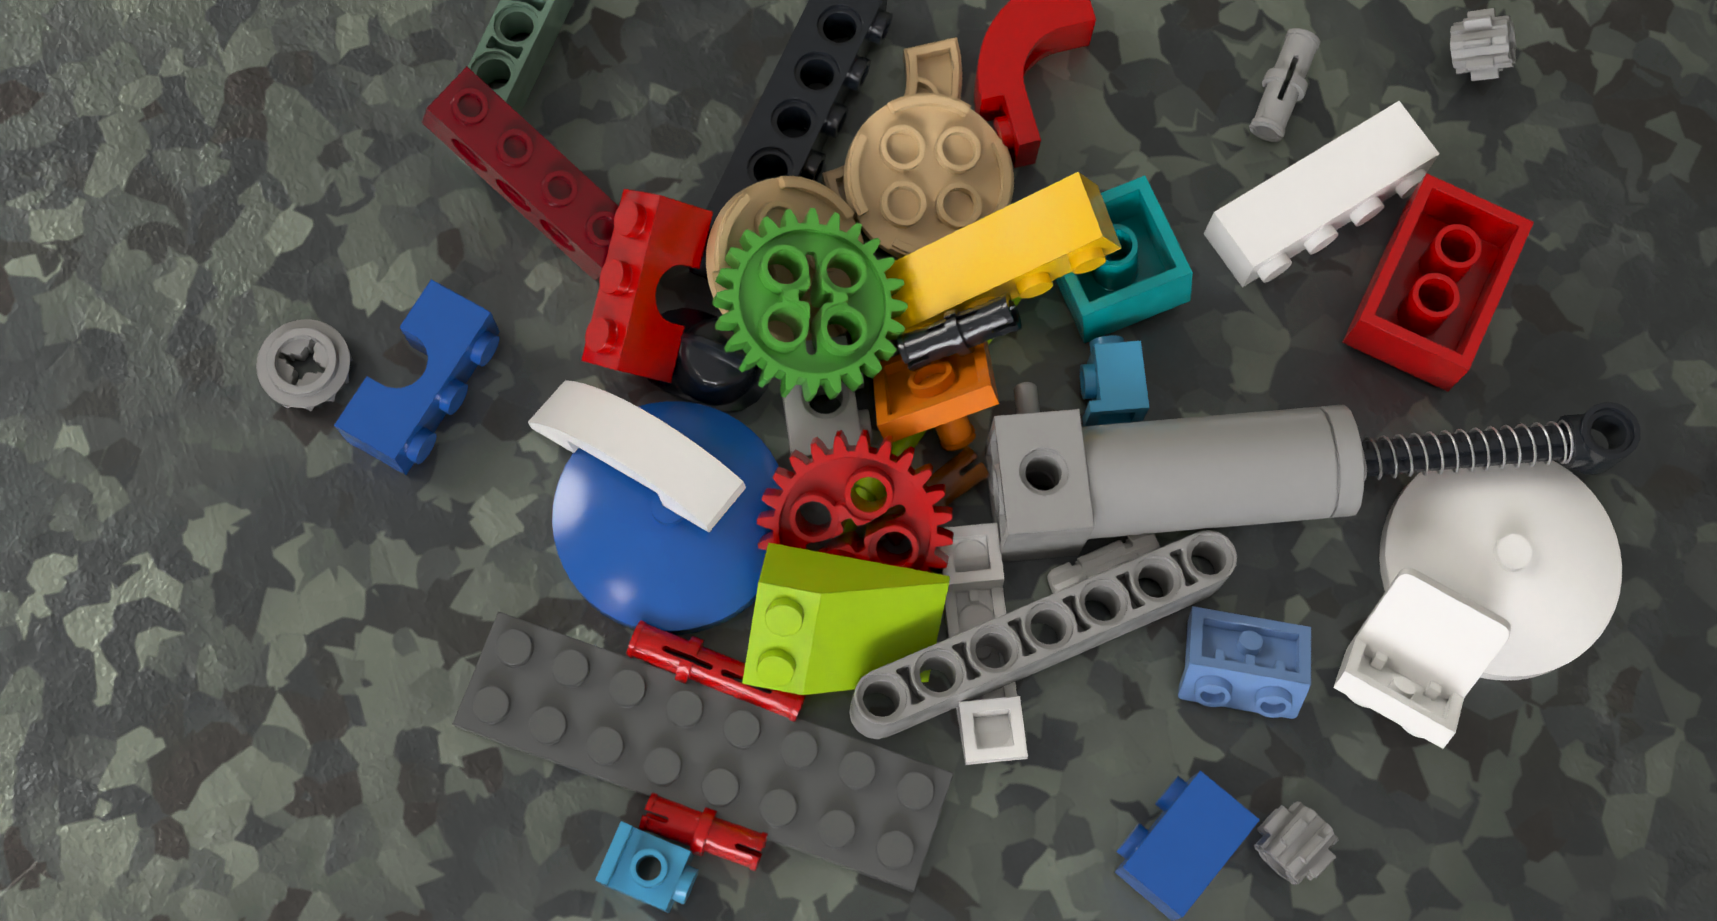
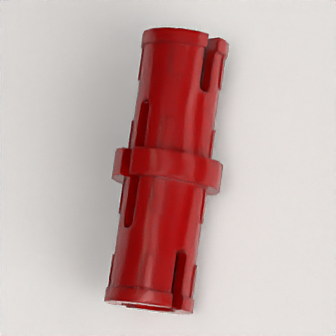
(703, 831)

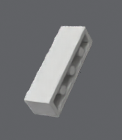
(1320, 195)

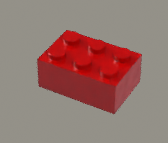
(1438, 282)

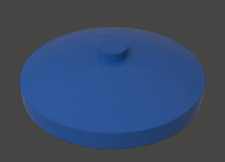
(647, 561)

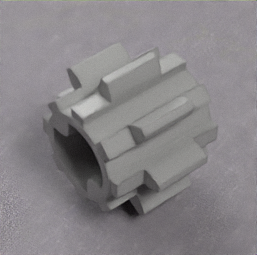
(1483, 44)
(1296, 843)

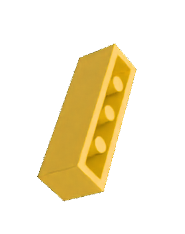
(1008, 252)

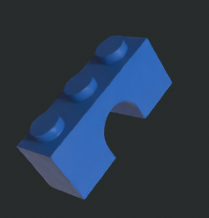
(401, 422)

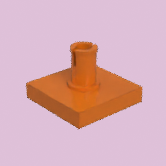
(935, 396)

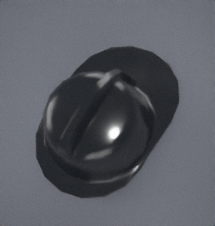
(705, 370)

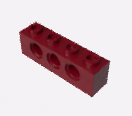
(524, 169)

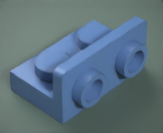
(1246, 663)

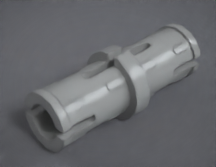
(1297, 57)

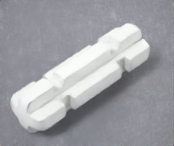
(1101, 561)

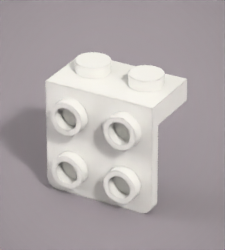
(1421, 655)

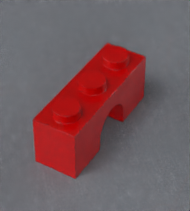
(646, 241)

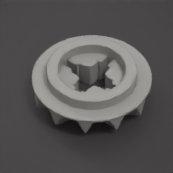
(294, 342)

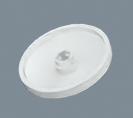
(1520, 546)

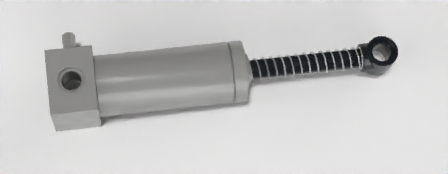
(1236, 468)

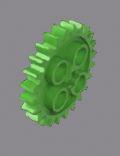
(759, 299)

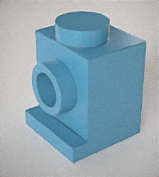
(1114, 382)
(622, 861)

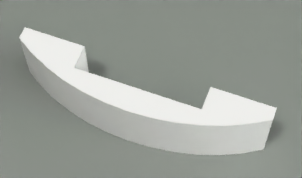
(642, 448)
(994, 722)

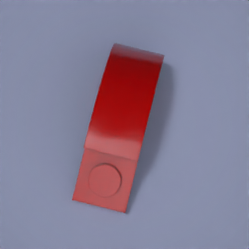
(1012, 45)

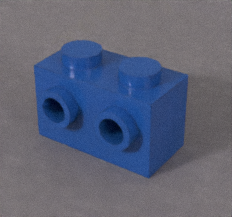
(1185, 844)

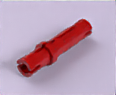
(650, 645)

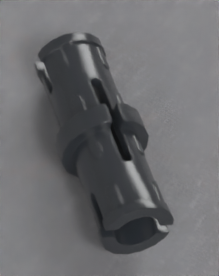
(959, 332)

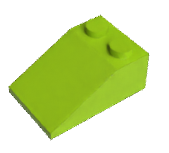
(836, 618)

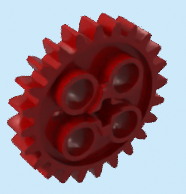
(831, 480)

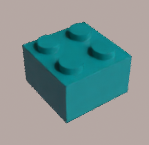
(1135, 280)

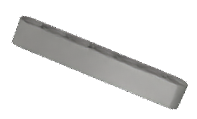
(1026, 655)

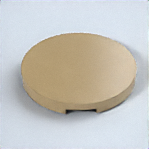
(925, 171)
(772, 199)

